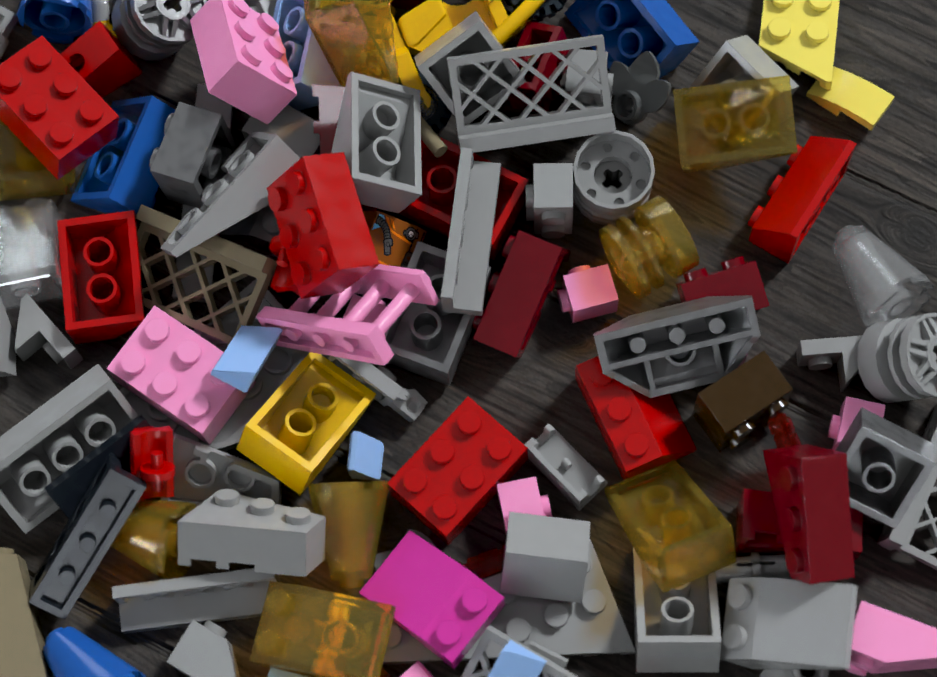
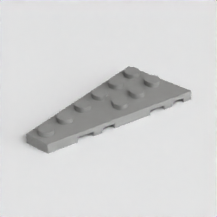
(556, 625)

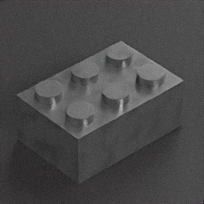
(424, 335)

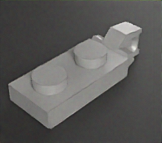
(383, 382)

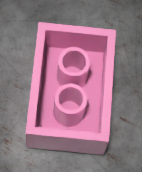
(243, 58)
(172, 373)

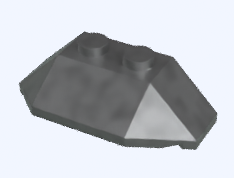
(679, 344)

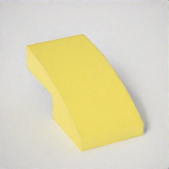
(853, 97)

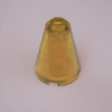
(352, 527)
(152, 536)

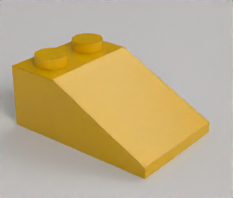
(305, 421)

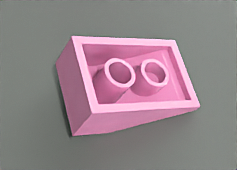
(890, 642)

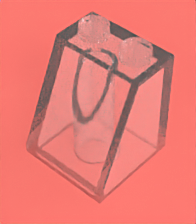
(30, 253)

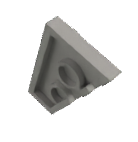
(205, 470)

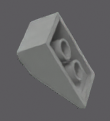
(381, 141)
(788, 624)
(676, 627)

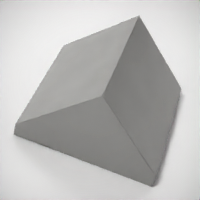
(545, 557)

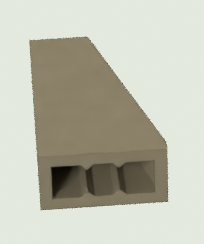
(19, 622)

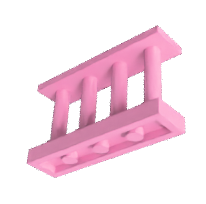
(349, 335)

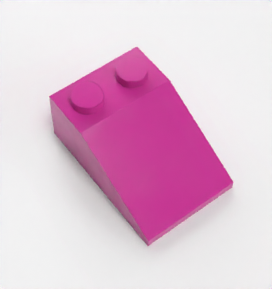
(434, 598)

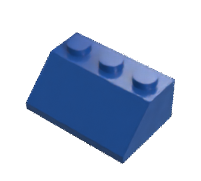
(633, 28)
(119, 173)

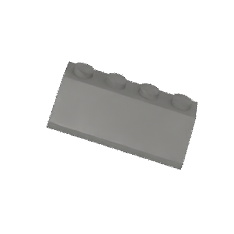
(55, 440)

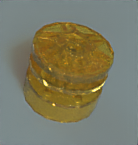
(654, 244)

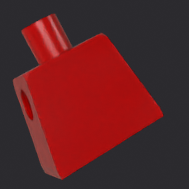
(101, 60)

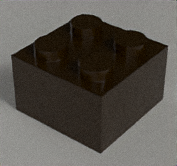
(742, 402)

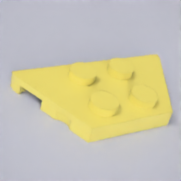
(801, 36)

